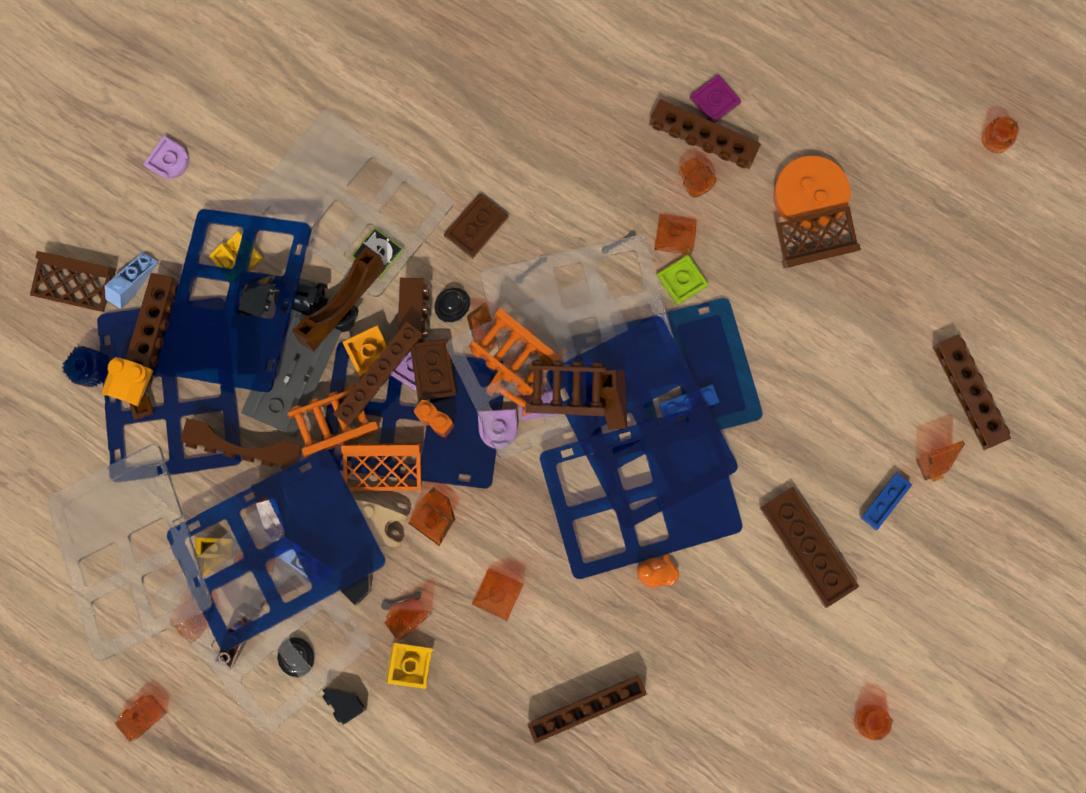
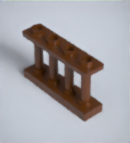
(556, 405)

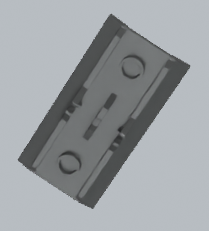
(294, 382)

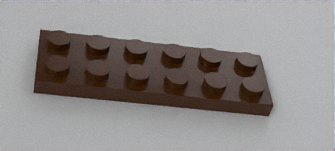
(809, 547)

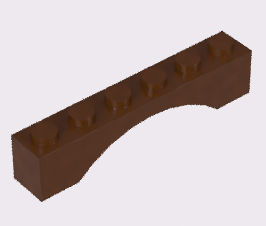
(317, 326)
(202, 435)

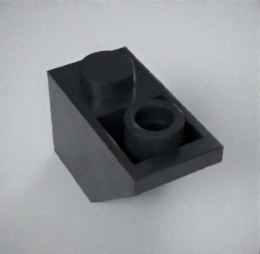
(256, 296)
(359, 590)
(345, 704)

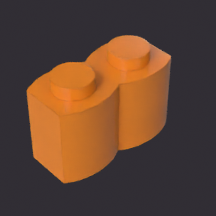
(430, 416)

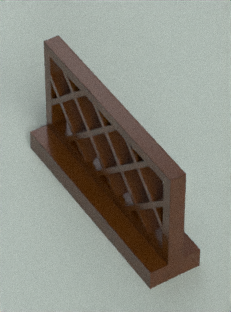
(820, 253)
(71, 265)

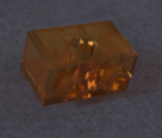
(151, 714)

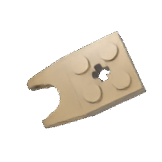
(378, 520)

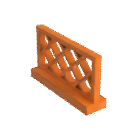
(386, 450)

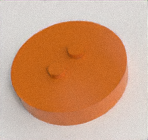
(810, 188)

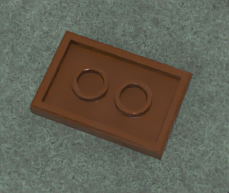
(476, 226)
(432, 370)

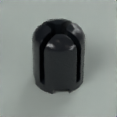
(308, 299)

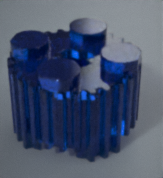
(86, 367)

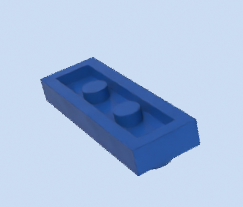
(682, 403)
(886, 501)

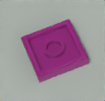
(715, 99)

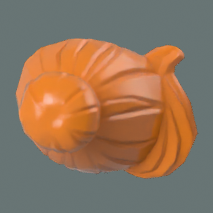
(657, 572)

